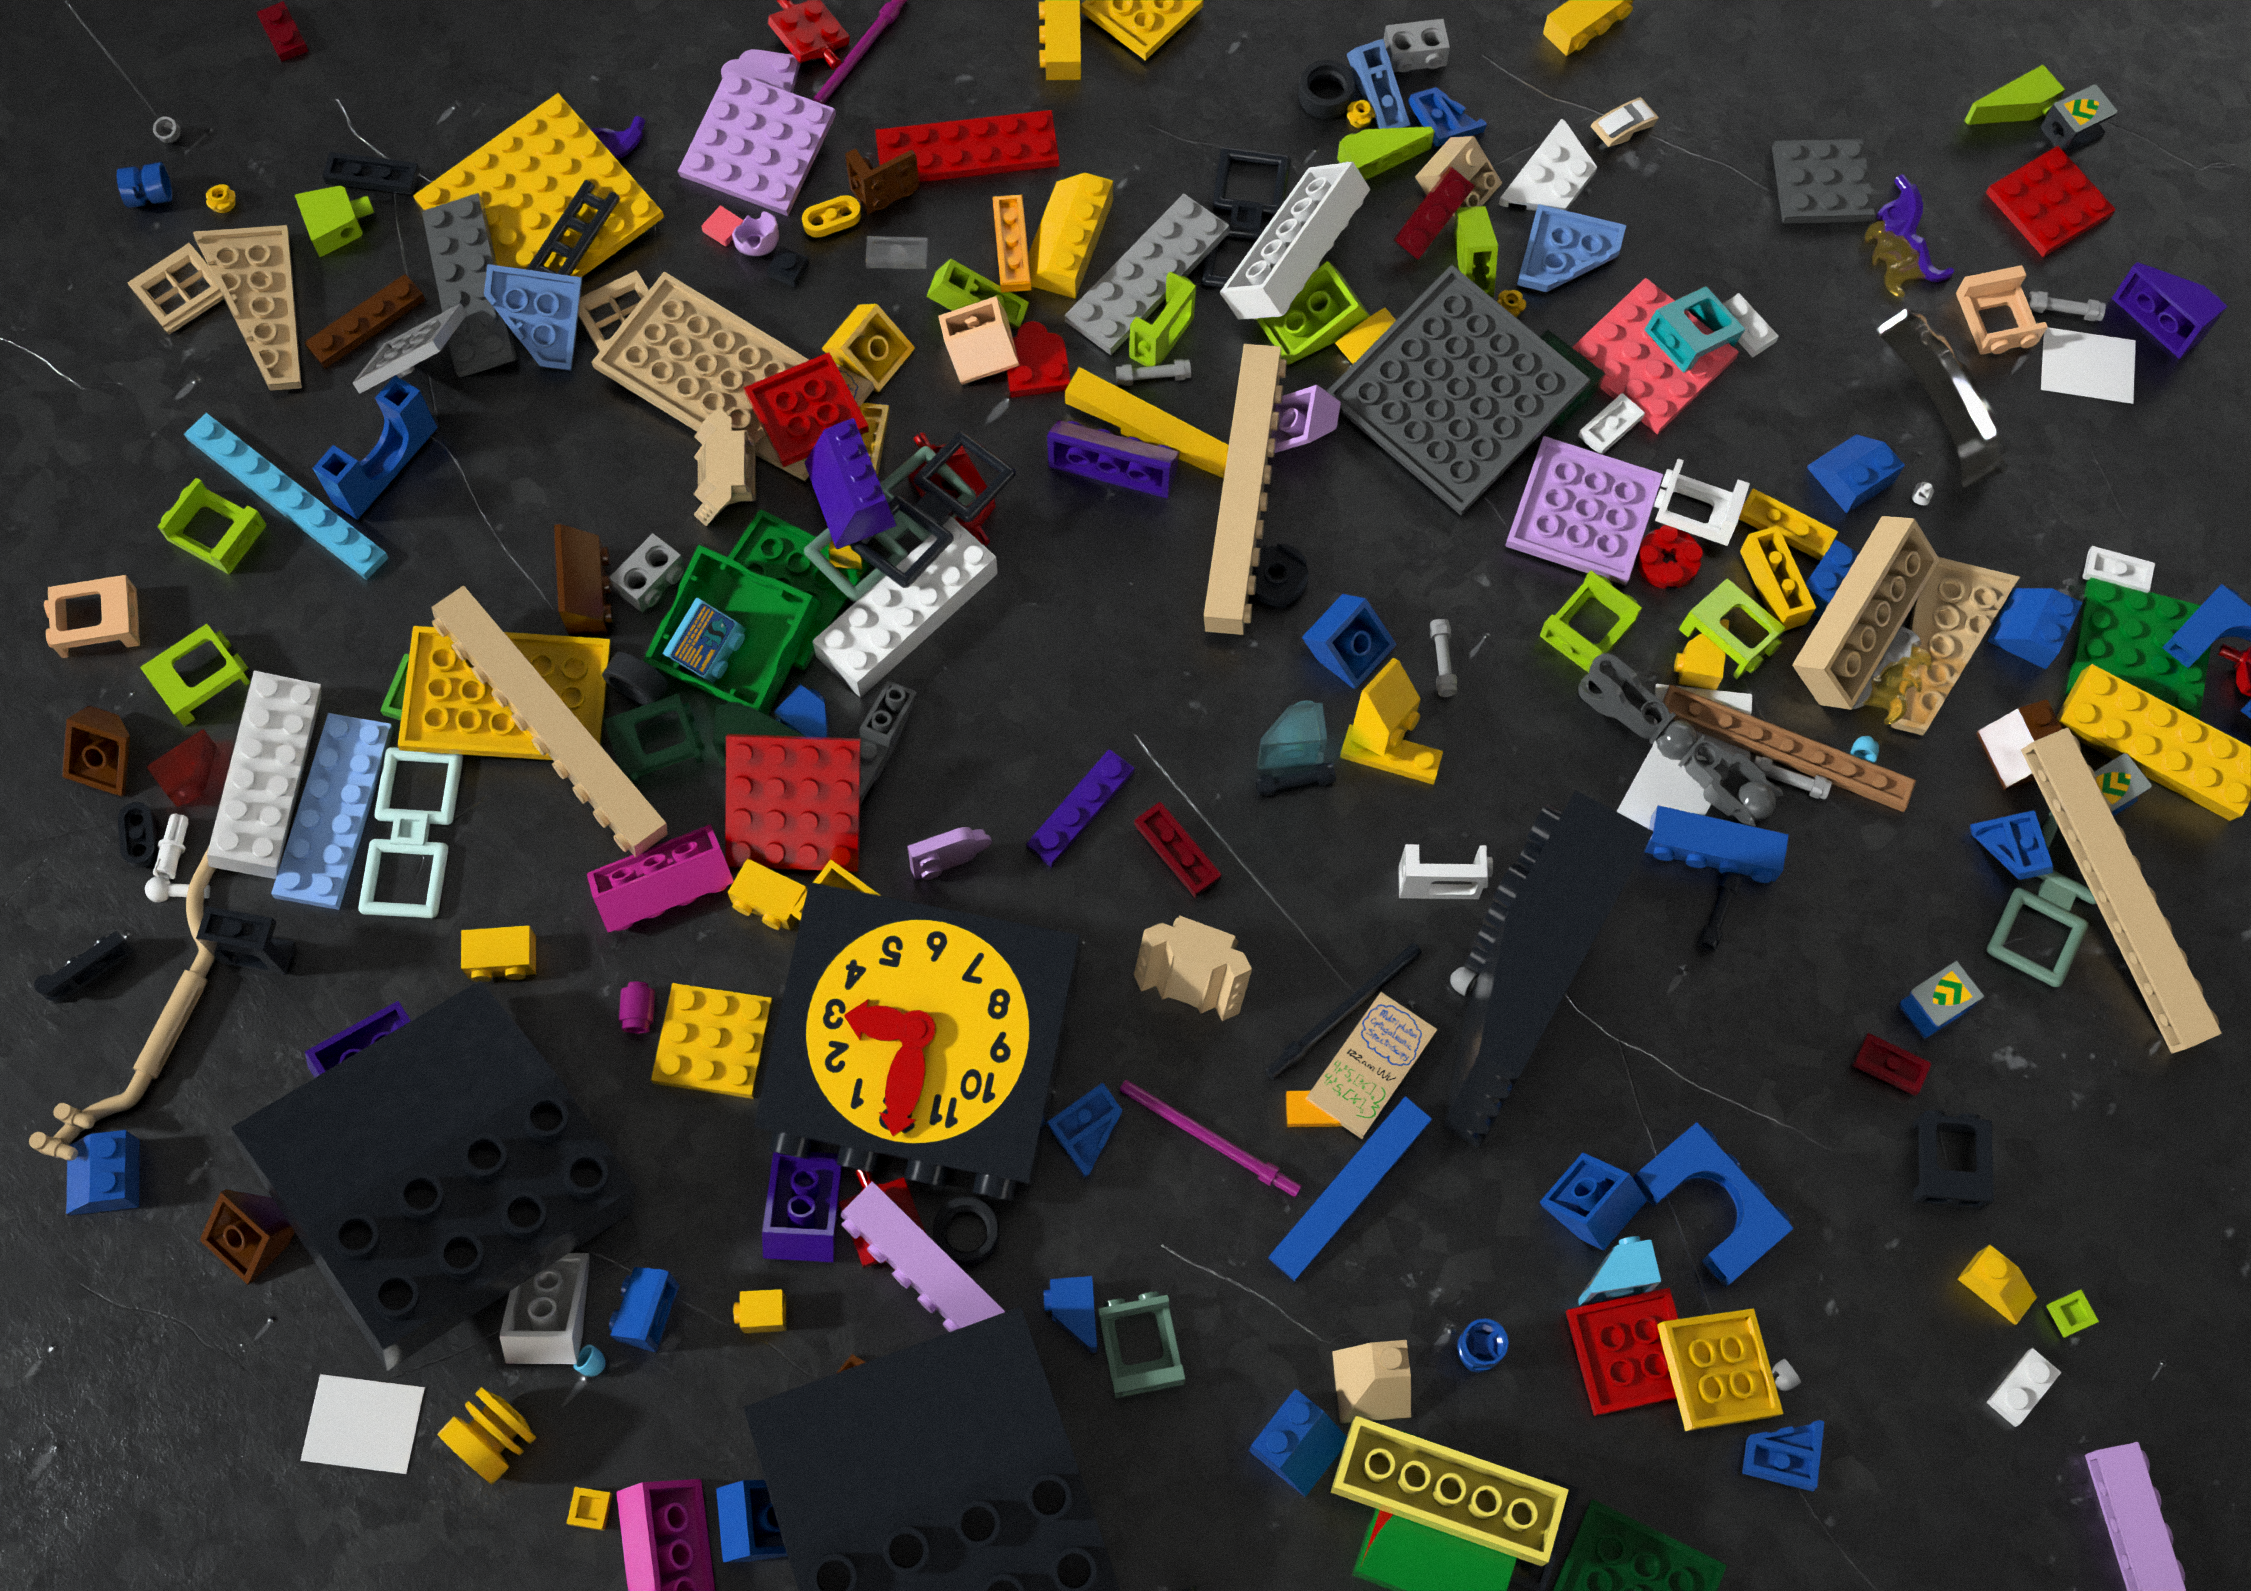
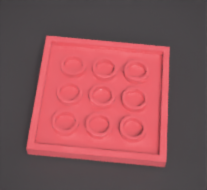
(1640, 367)

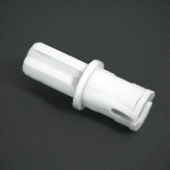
(171, 847)

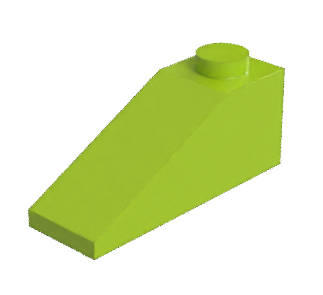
(2018, 100)
(1384, 148)
(959, 287)

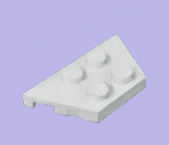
(1553, 173)

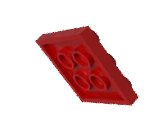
(2050, 201)
(801, 404)
(1623, 1350)

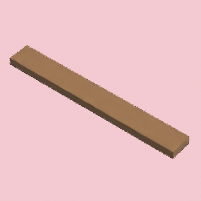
(1790, 748)

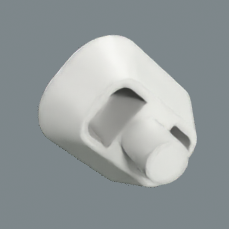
(1922, 493)

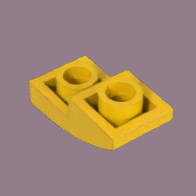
(1365, 334)

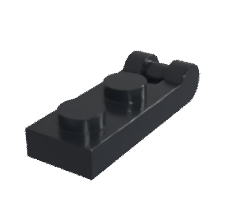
(83, 968)

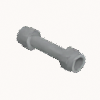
(2091, 310)
(1180, 369)
(1446, 681)
(1817, 787)

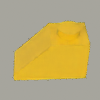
(1701, 662)
(1999, 1283)

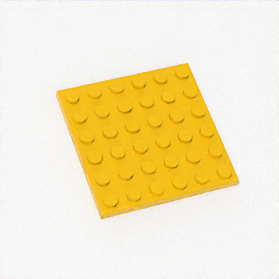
(530, 180)

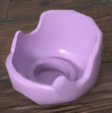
(756, 236)

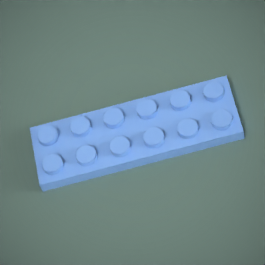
(333, 811)

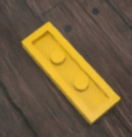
(1797, 528)
(1406, 760)

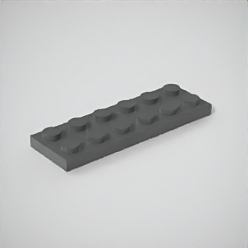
(460, 254)

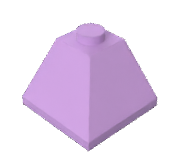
(1305, 417)

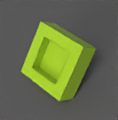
(2072, 1313)

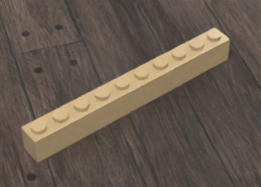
(1244, 490)
(549, 721)
(2121, 891)

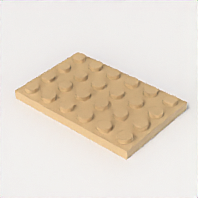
(692, 356)

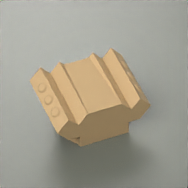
(724, 466)
(1194, 966)

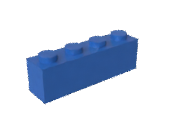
(1717, 844)

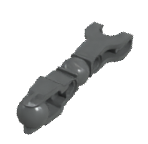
(1678, 740)

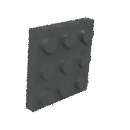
(1823, 181)

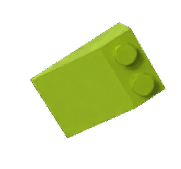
(1316, 316)

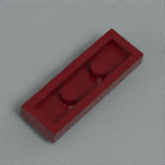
(1433, 213)
(1177, 849)

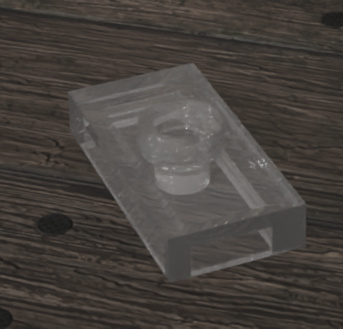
(896, 252)

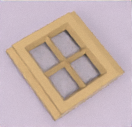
(177, 288)
(609, 306)

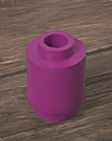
(636, 1007)

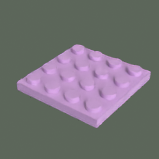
(757, 142)
(1584, 510)

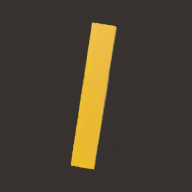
(876, 418)
(1145, 421)

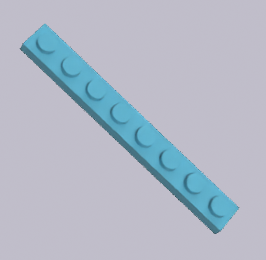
(286, 496)

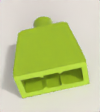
(332, 217)

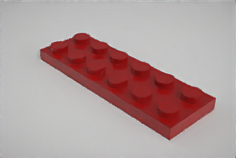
(974, 145)

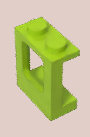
(1152, 343)
(234, 544)
(1714, 607)
(1571, 643)
(172, 688)

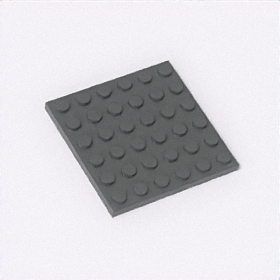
(1457, 389)

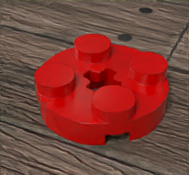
(1672, 541)

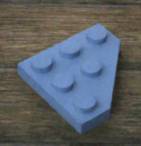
(1566, 246)
(538, 310)

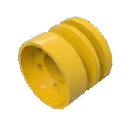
(487, 1435)

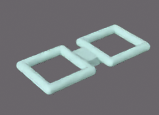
(410, 835)

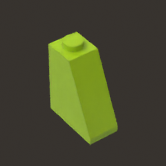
(1476, 247)

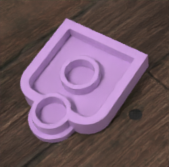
(767, 67)
(945, 851)

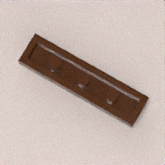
(364, 321)

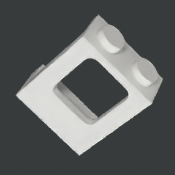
(1725, 505)
(1416, 878)

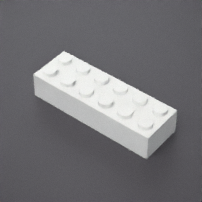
(1295, 241)
(895, 620)
(264, 775)

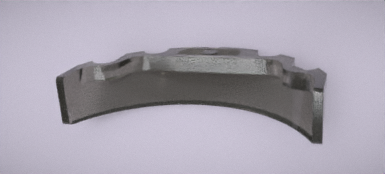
(1953, 392)

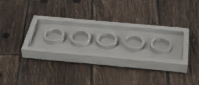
(1138, 278)

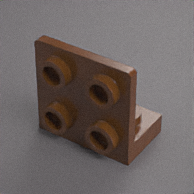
(883, 184)

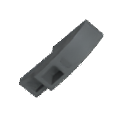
(882, 731)

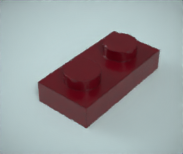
(282, 31)
(1891, 1064)

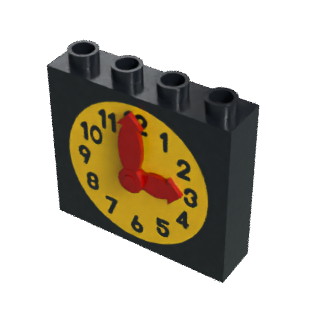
(918, 1039)

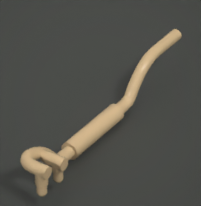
(158, 1044)

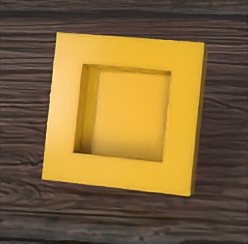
(589, 1508)

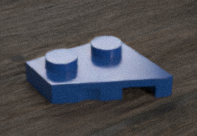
(1443, 115)
(2016, 843)
(1086, 1126)
(1786, 1456)

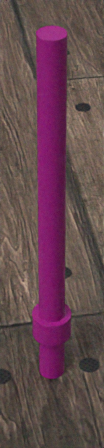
(888, 15)
(1267, 1172)

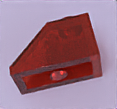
(185, 768)

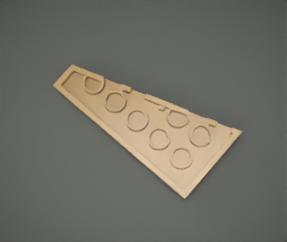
(258, 287)

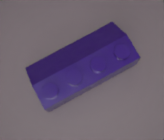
(1112, 458)
(847, 485)

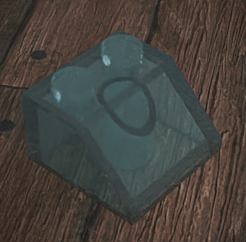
(1295, 738)

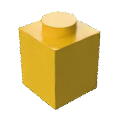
(761, 1311)

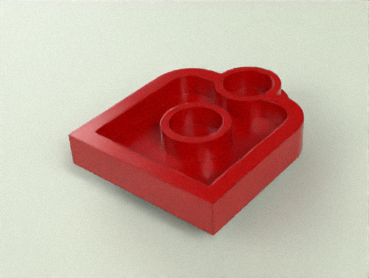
(1041, 362)

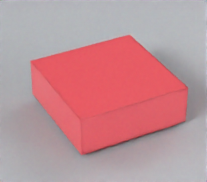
(721, 225)

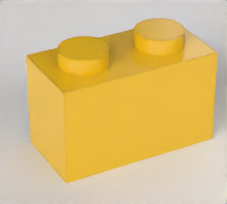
(766, 895)
(498, 953)

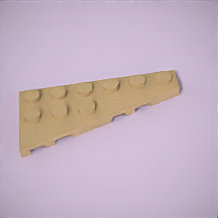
(1951, 623)

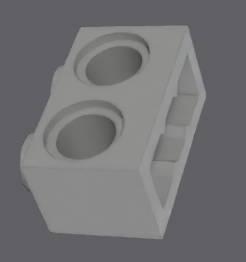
(1417, 45)
(641, 569)

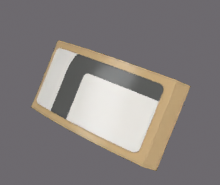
(1623, 121)

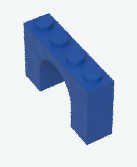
(407, 426)
(2218, 617)
(1699, 1157)

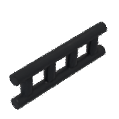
(569, 220)

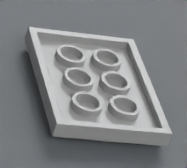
(410, 348)

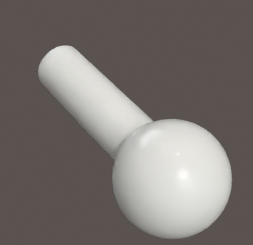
(160, 889)

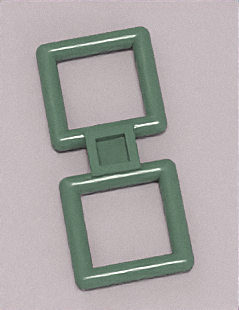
(888, 537)
(2054, 900)

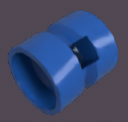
(154, 180)
(1482, 1345)

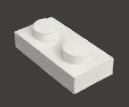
(1758, 333)
(1611, 424)
(2118, 569)
(2023, 1387)

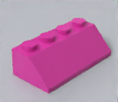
(659, 879)
(665, 1536)

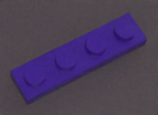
(1080, 808)

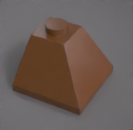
(96, 750)
(246, 1232)

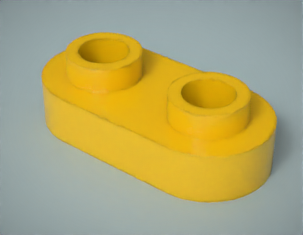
(830, 215)

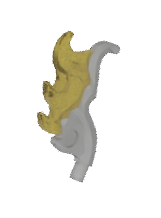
(1895, 675)

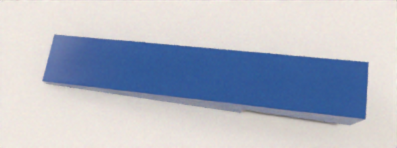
(1350, 1188)

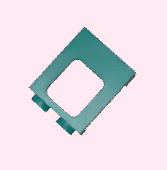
(1682, 339)

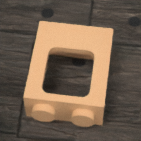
(1996, 290)
(118, 614)

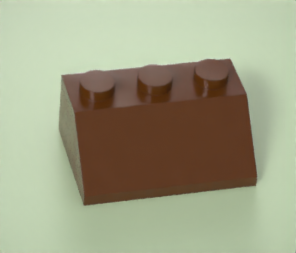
(582, 582)

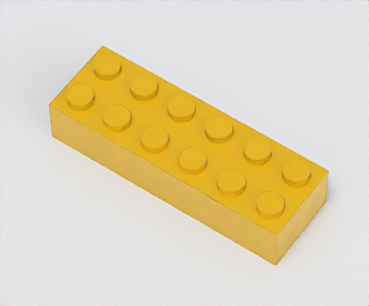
(2160, 741)

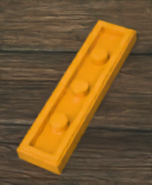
(1011, 243)

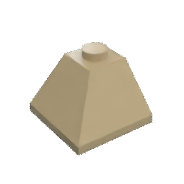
(1373, 1381)

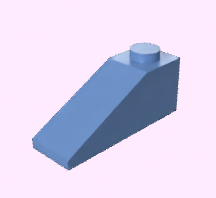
(1378, 84)

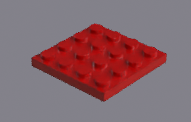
(792, 801)

